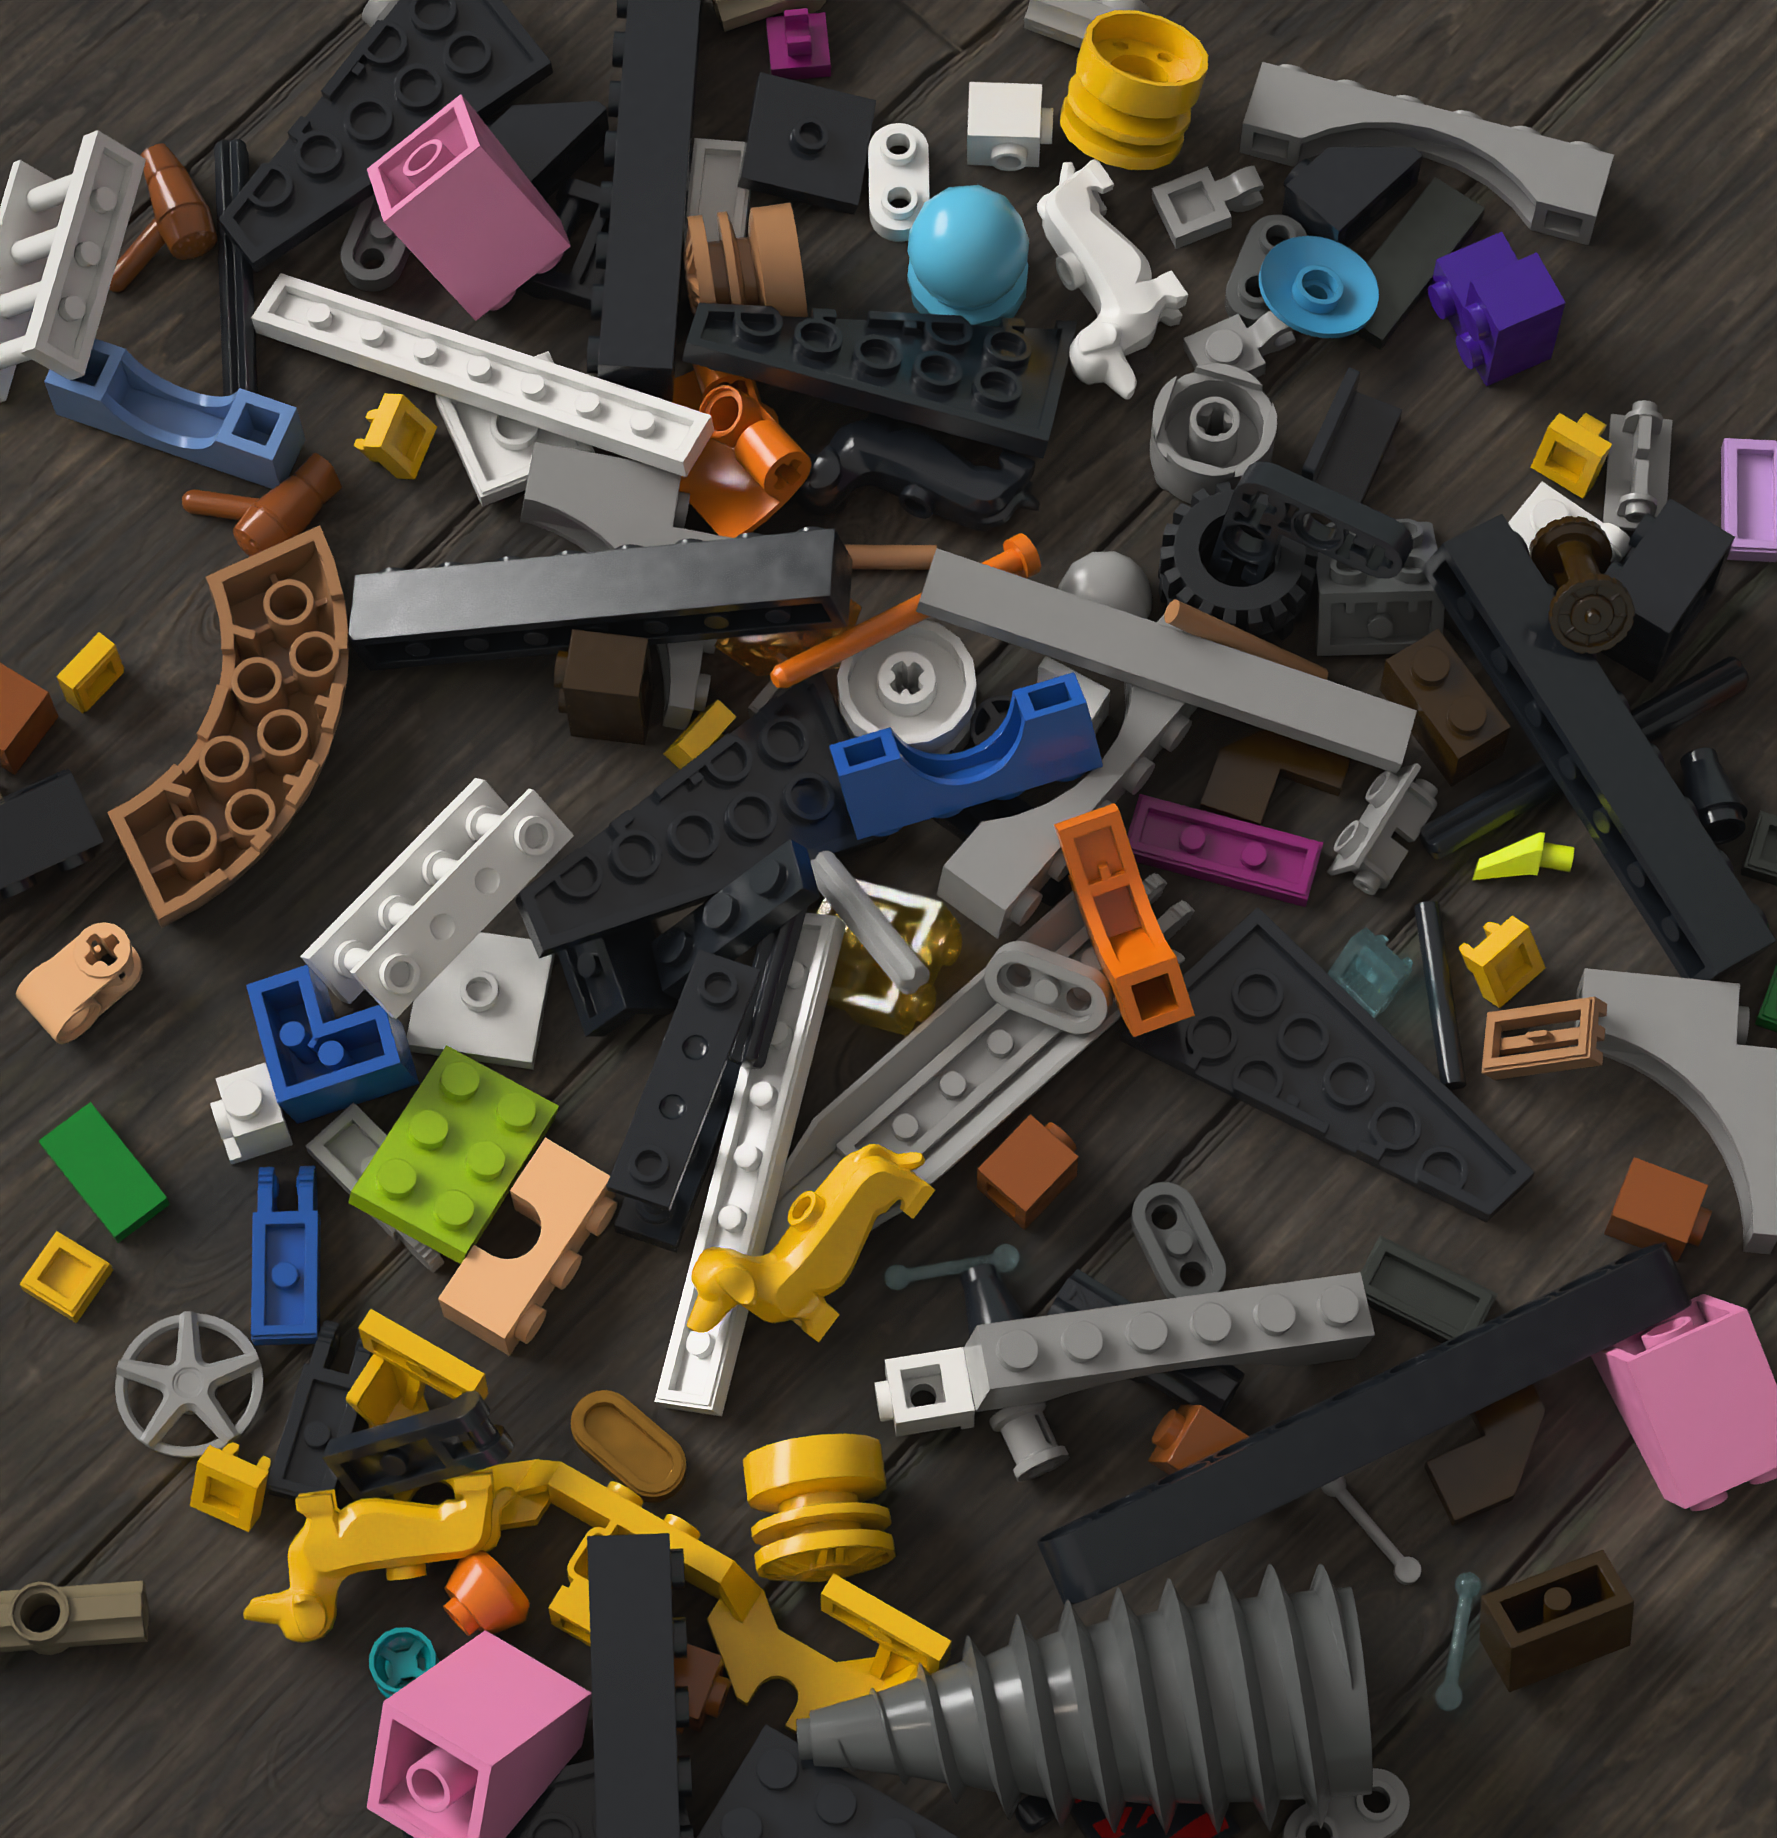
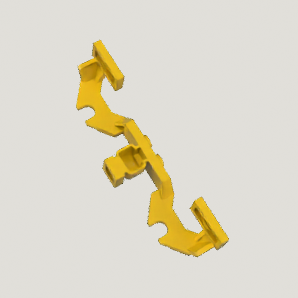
(740, 1621)

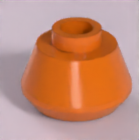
(484, 1596)

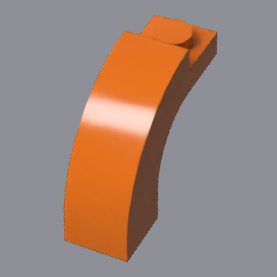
(1122, 922)

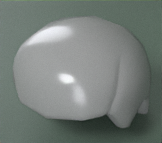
(1110, 581)

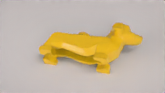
(815, 1250)
(372, 1537)

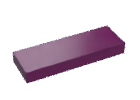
(1223, 850)

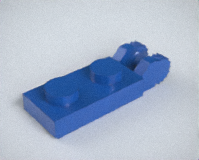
(286, 1263)

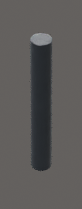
(1440, 995)

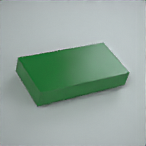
(104, 1172)

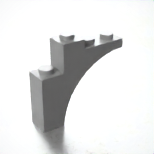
(616, 503)
(1688, 1042)

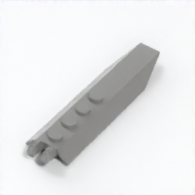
(955, 1072)

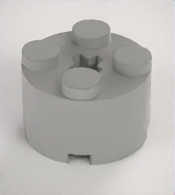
(1205, 403)

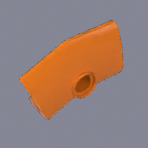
(748, 461)

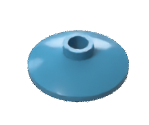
(1318, 287)

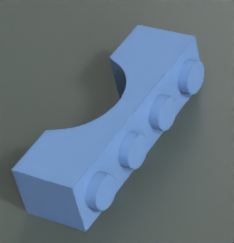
(230, 433)

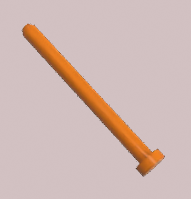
(1018, 558)

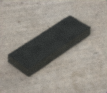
(1407, 258)

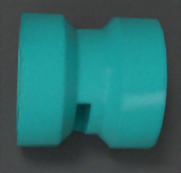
(397, 1658)

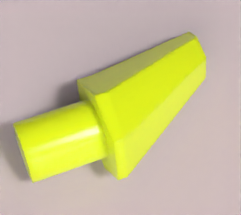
(1524, 859)

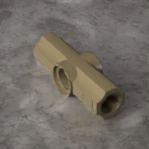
(87, 1616)

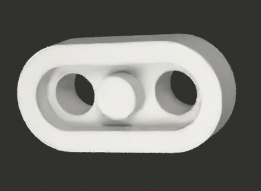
(897, 178)

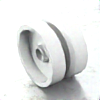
(913, 683)

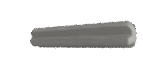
(868, 923)

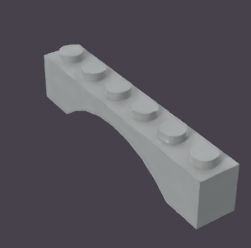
(1545, 180)
(1010, 859)
(1078, 1350)

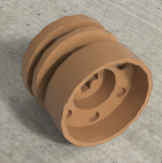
(749, 269)

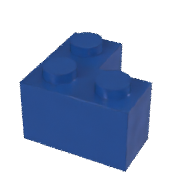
(322, 1060)

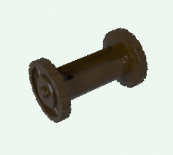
(1589, 606)

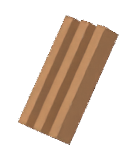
(1581, 1056)

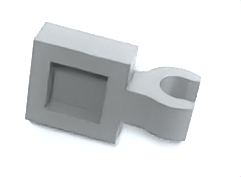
(1200, 207)
(1239, 346)

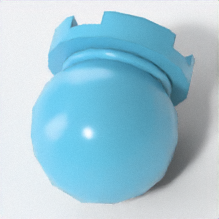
(968, 256)

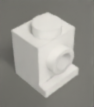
(249, 1114)
(939, 1372)

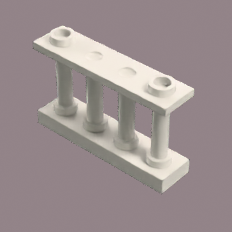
(79, 253)
(436, 897)

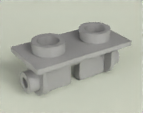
(1637, 465)
(1367, 844)

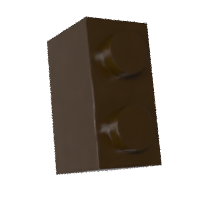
(606, 686)
(1453, 714)
(1556, 1620)

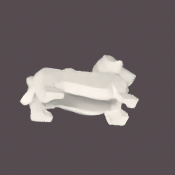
(1111, 277)

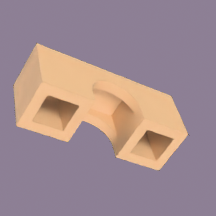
(505, 1297)

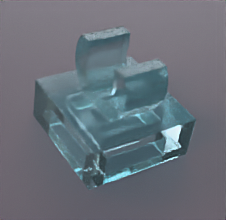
(1370, 971)

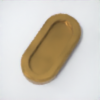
(628, 1445)

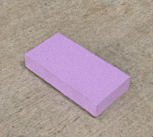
(1750, 498)

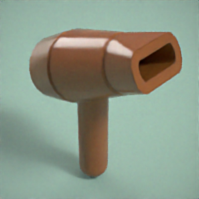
(179, 221)
(277, 514)

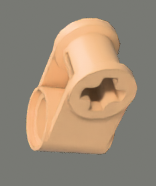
(77, 987)

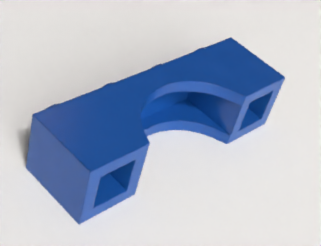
(1039, 742)

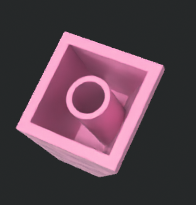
(467, 209)
(1697, 1401)
(474, 1742)

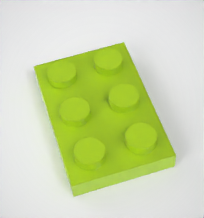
(453, 1154)

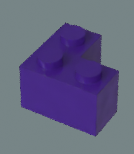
(1498, 307)

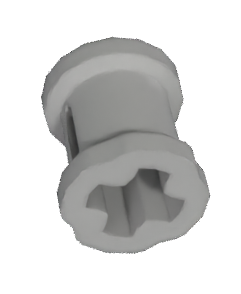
(1029, 1440)

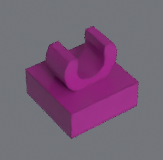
(798, 45)

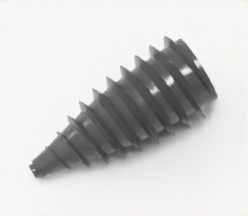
(1137, 1709)

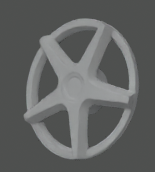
(188, 1384)

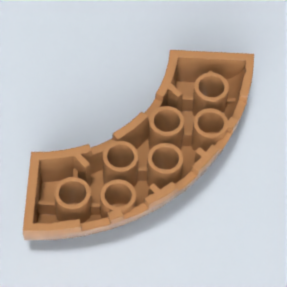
(261, 734)

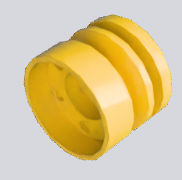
(1133, 89)
(817, 1498)

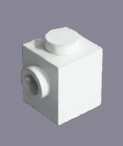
(1007, 125)

